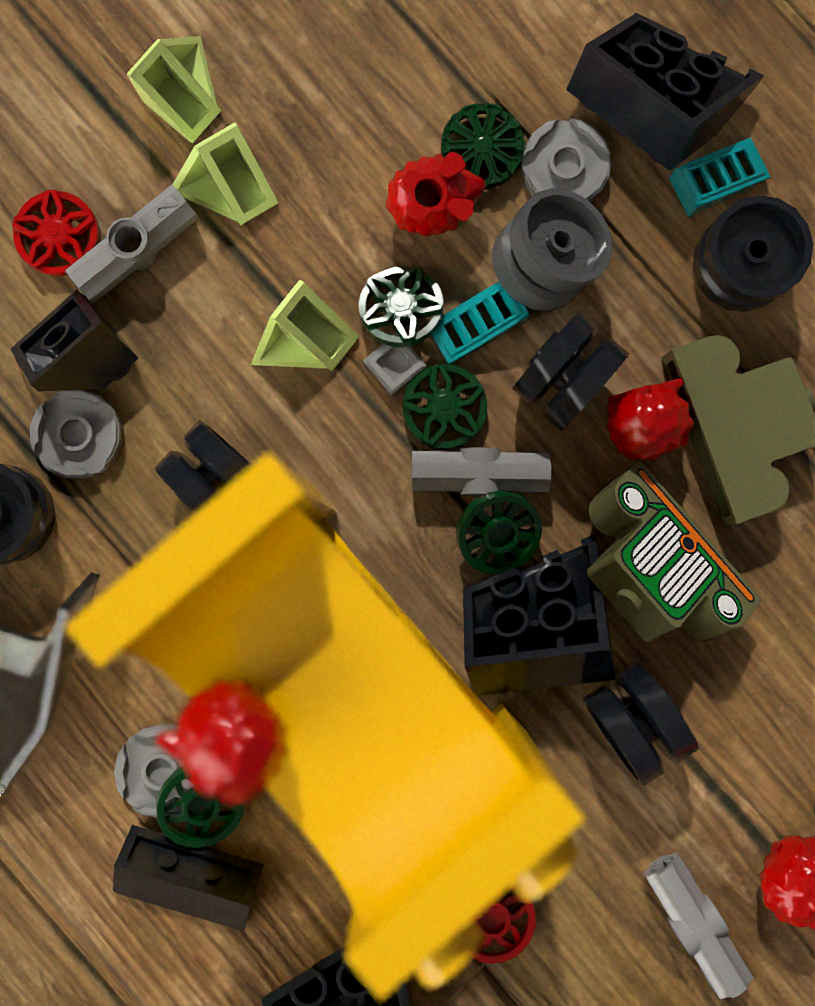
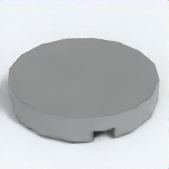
(567, 158)
(76, 434)
(144, 768)

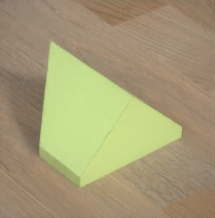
(177, 84)
(225, 177)
(304, 333)

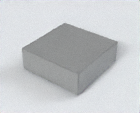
(394, 366)

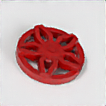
(54, 231)
(496, 921)

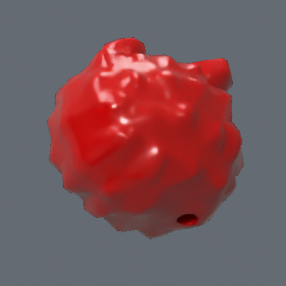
(433, 194)
(649, 420)
(228, 741)
(790, 881)

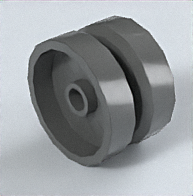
(552, 249)

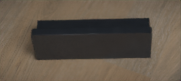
(186, 878)

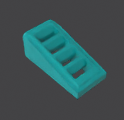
(689, 191)
(502, 326)

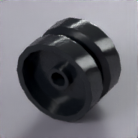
(752, 253)
(569, 371)
(217, 468)
(25, 514)
(644, 721)

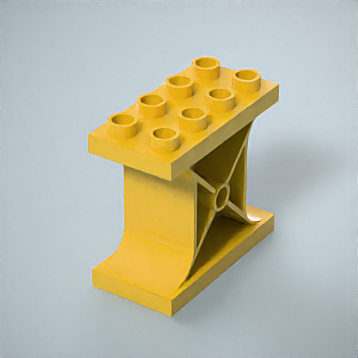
(389, 755)

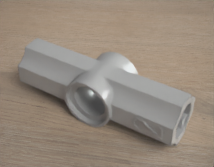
(109, 264)
(480, 471)
(698, 926)

